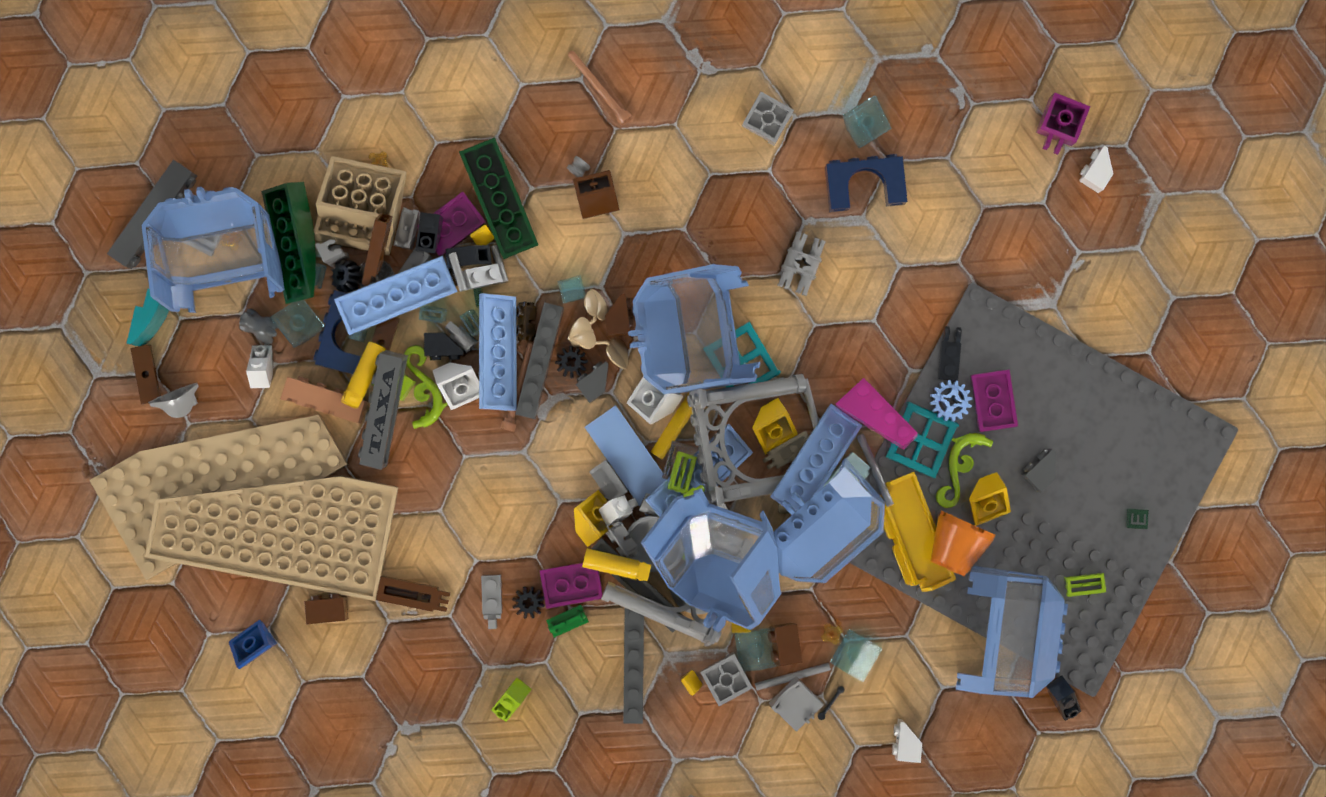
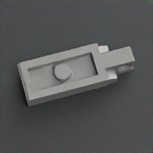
(491, 599)

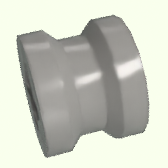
(578, 167)

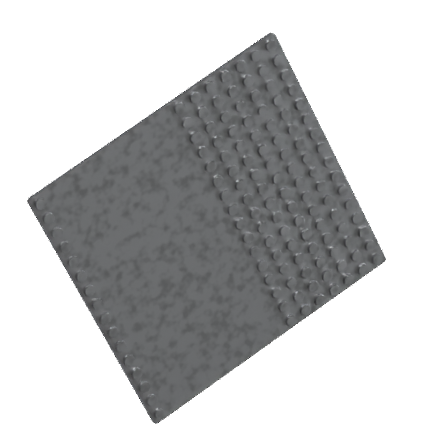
(1116, 450)

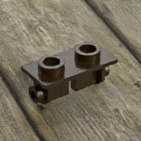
(525, 312)

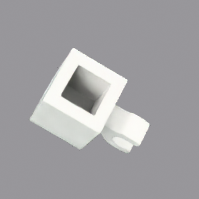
(617, 509)

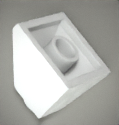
(457, 384)
(651, 403)

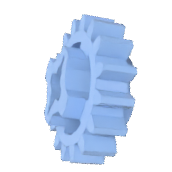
(953, 392)

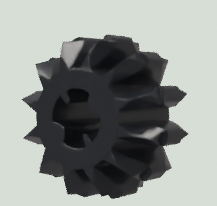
(346, 276)
(578, 362)
(533, 607)

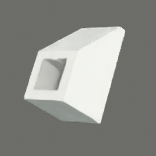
(1099, 170)
(260, 366)
(907, 745)

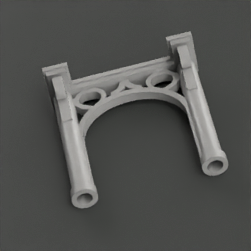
(698, 400)
(660, 613)

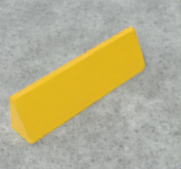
(672, 430)

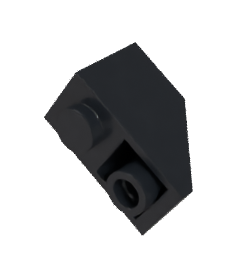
(429, 232)
(470, 256)
(440, 345)
(1064, 698)

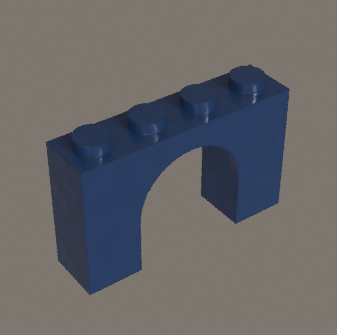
(888, 169)
(329, 352)

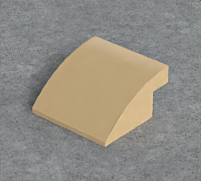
(353, 199)

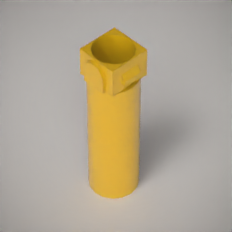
(362, 376)
(616, 565)

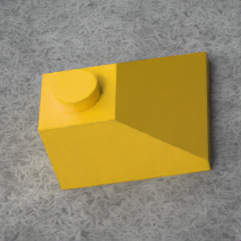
(773, 426)
(989, 499)
(588, 520)

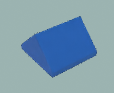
(251, 644)

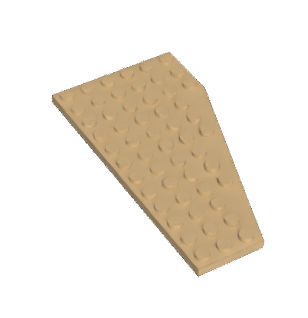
(229, 461)
(294, 533)

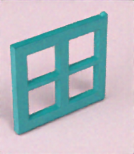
(760, 350)
(922, 440)

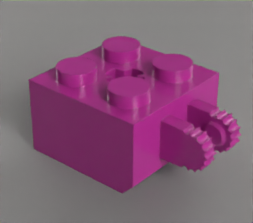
(1052, 126)

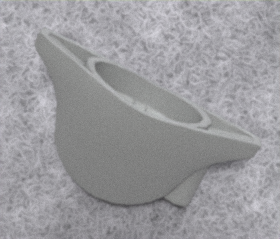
(178, 402)

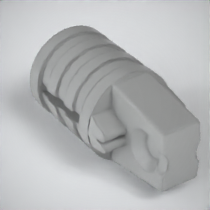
(461, 337)

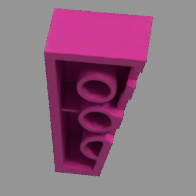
(873, 411)

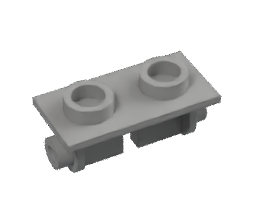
(617, 534)

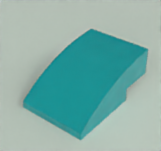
(146, 321)

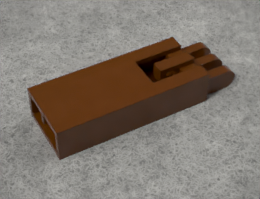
(377, 247)
(406, 592)

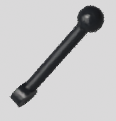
(821, 715)

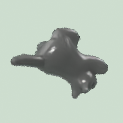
(261, 326)

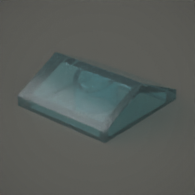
(866, 121)
(297, 323)
(754, 650)
(856, 655)

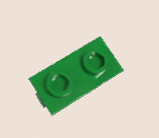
(567, 621)

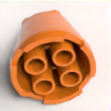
(958, 543)

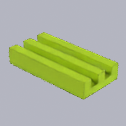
(675, 470)
(1068, 586)

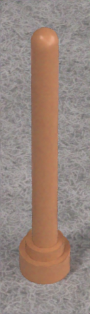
(622, 116)
(509, 422)

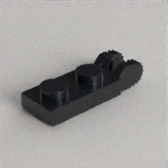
(950, 356)

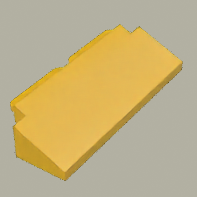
(913, 534)

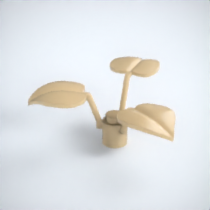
(582, 332)

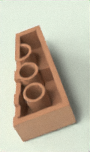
(321, 399)

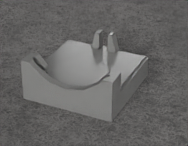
(767, 118)
(726, 679)
(796, 704)

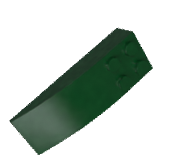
(498, 198)
(294, 238)

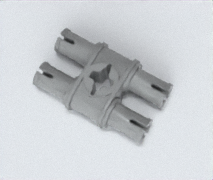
(792, 267)

